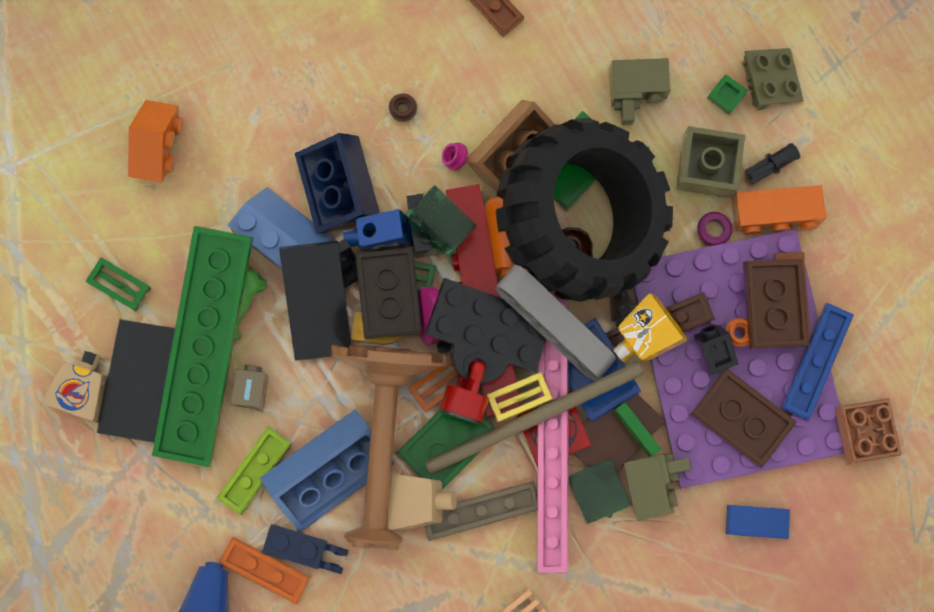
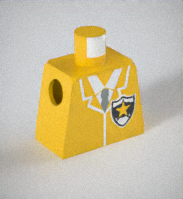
(649, 331)

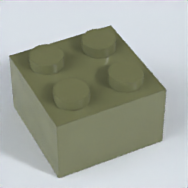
(710, 162)

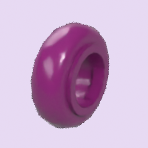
(714, 217)

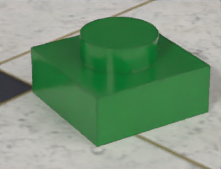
(727, 94)

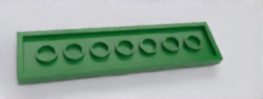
(202, 346)

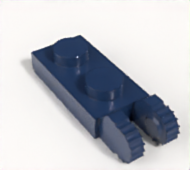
(301, 548)

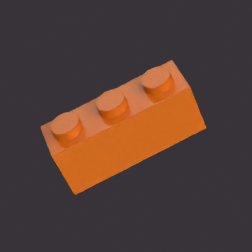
(779, 209)

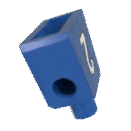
(391, 232)

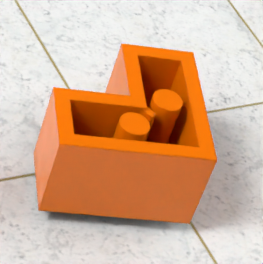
(151, 139)

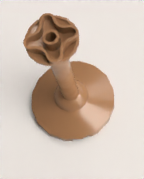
(387, 370)

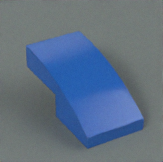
(757, 521)

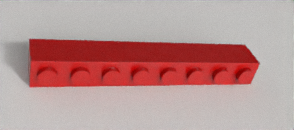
(477, 271)

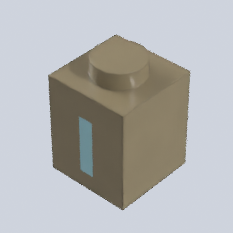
(250, 387)

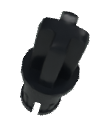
(772, 163)

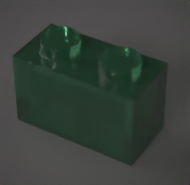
(440, 220)

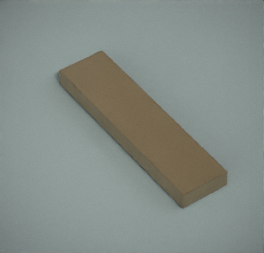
(486, 510)

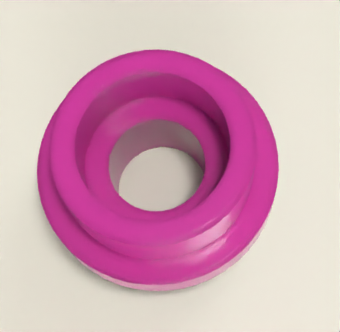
(454, 156)

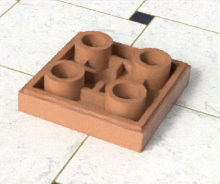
(868, 431)

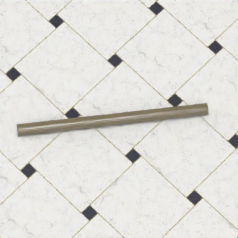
(534, 417)

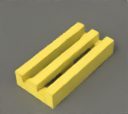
(513, 387)

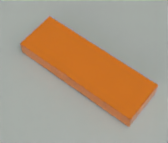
(264, 570)

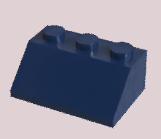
(336, 182)

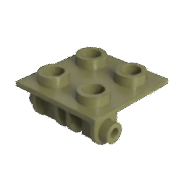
(772, 77)

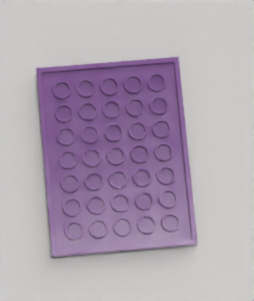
(684, 377)

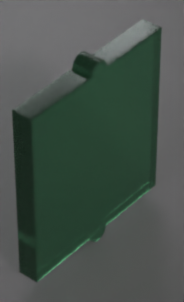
(599, 491)

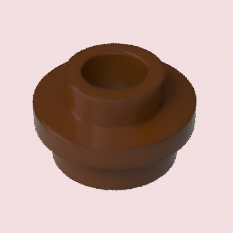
(398, 100)

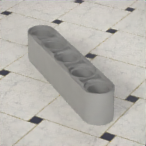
(555, 322)

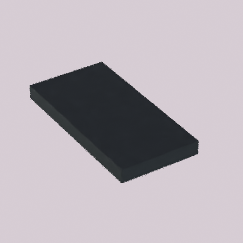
(315, 298)
(136, 381)

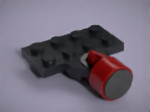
(484, 340)

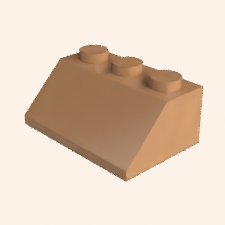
(496, 149)

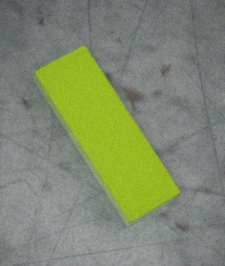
(246, 479)

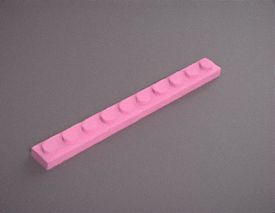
(553, 466)

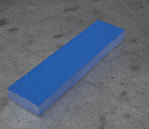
(817, 361)

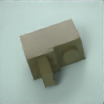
(638, 81)
(649, 483)

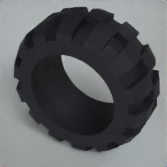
(634, 195)

